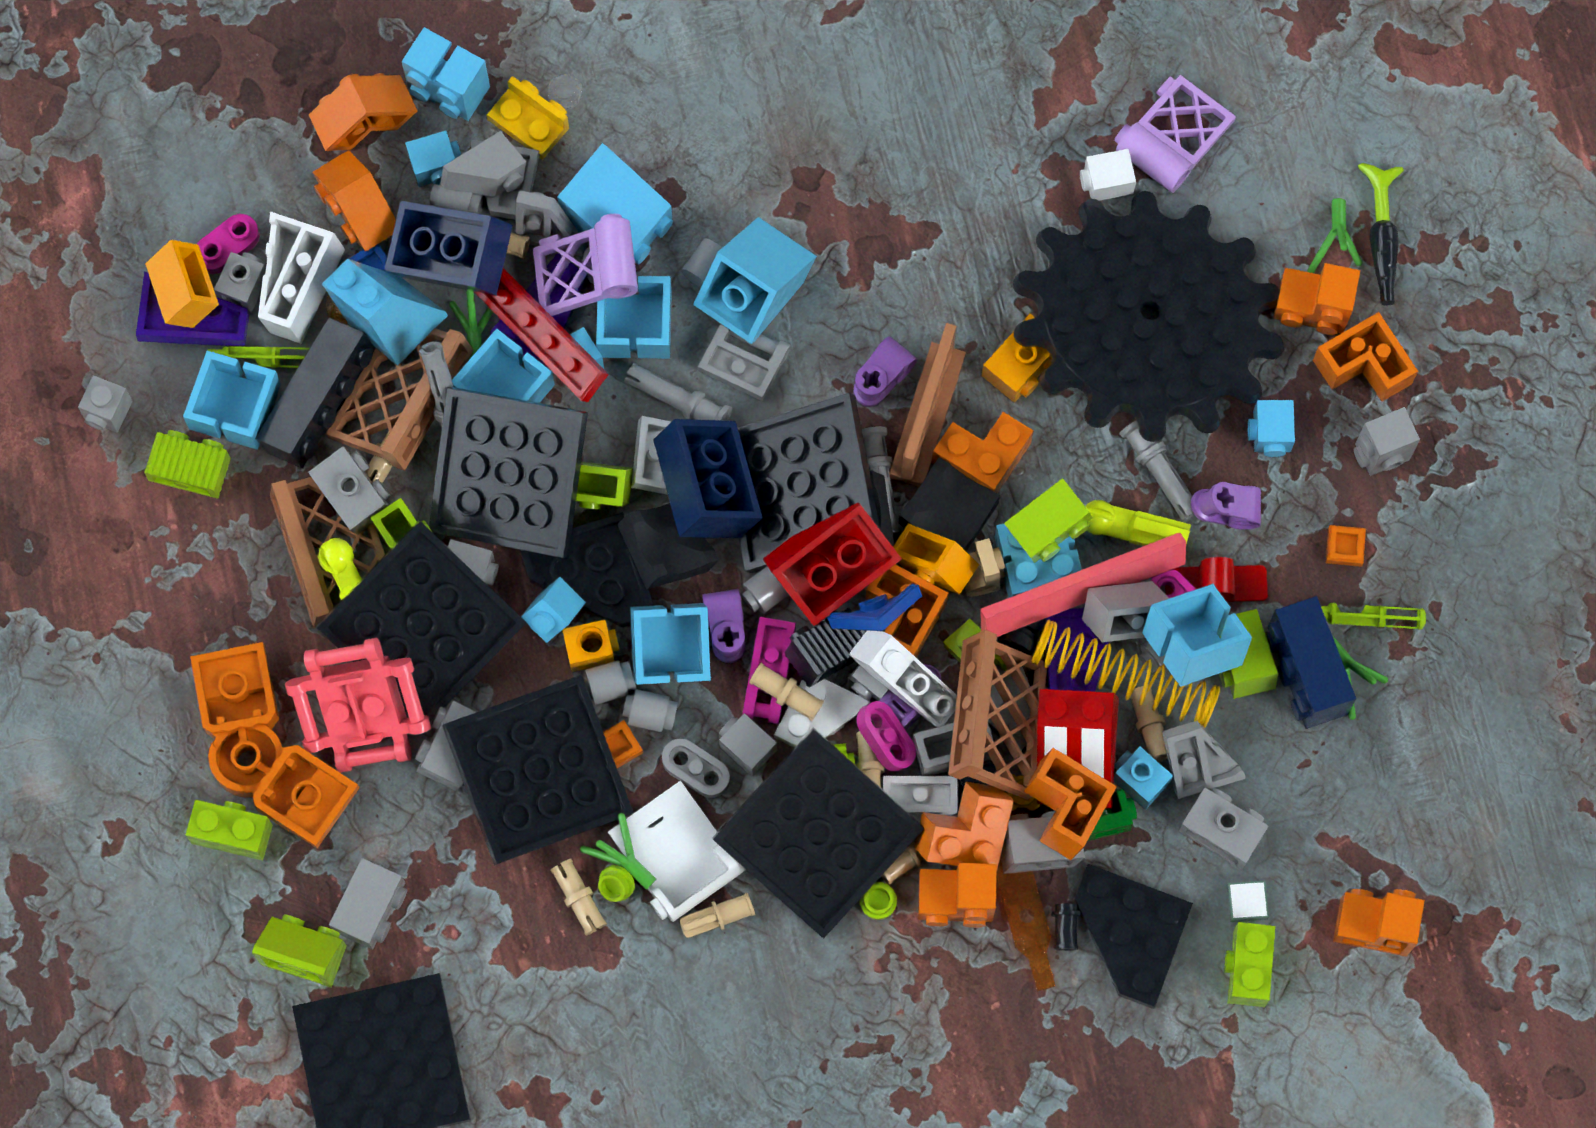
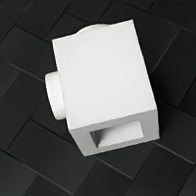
(1108, 175)

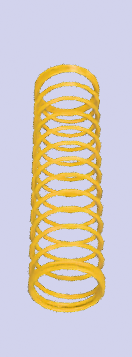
(1203, 712)

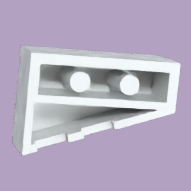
(296, 267)

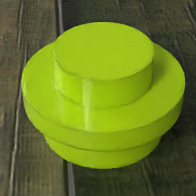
(616, 883)
(879, 901)

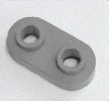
(696, 768)

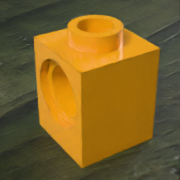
(577, 635)

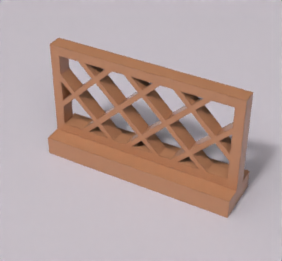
(928, 410)
(410, 425)
(301, 544)
(975, 707)

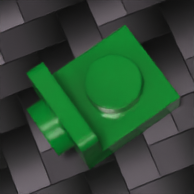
(1116, 823)

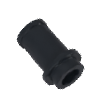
(1066, 926)

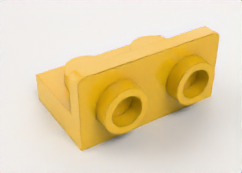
(529, 117)

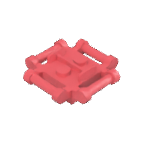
(358, 704)

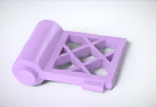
(1155, 151)
(610, 259)

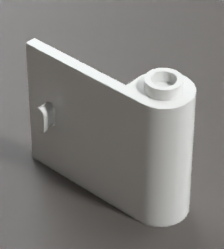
(677, 852)

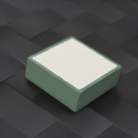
(1247, 901)

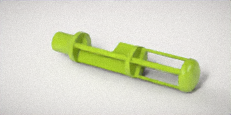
(263, 355)
(1371, 616)

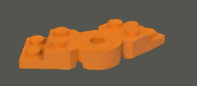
(240, 713)

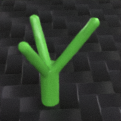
(1339, 229)
(472, 329)
(1366, 673)
(630, 863)

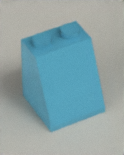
(612, 187)
(753, 279)
(383, 307)

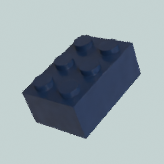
(448, 247)
(707, 478)
(1310, 663)

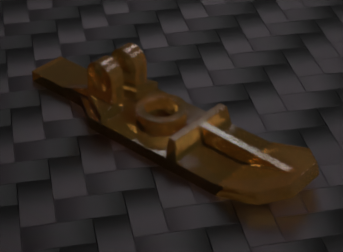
(1032, 938)

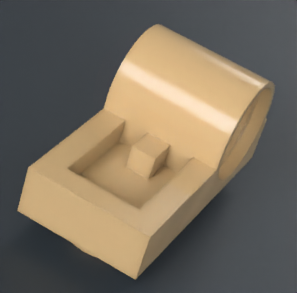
(989, 572)

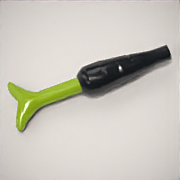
(1383, 233)

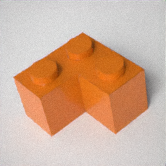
(360, 107)
(354, 194)
(1317, 299)
(1367, 350)
(986, 460)
(918, 621)
(1075, 796)
(971, 836)
(958, 895)
(1379, 924)

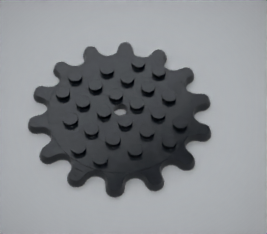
(1136, 364)

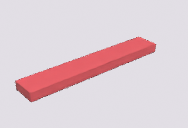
(1073, 588)

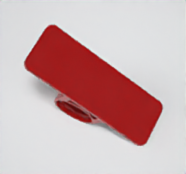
(1232, 581)

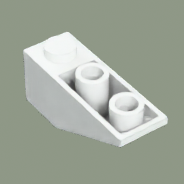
(905, 676)

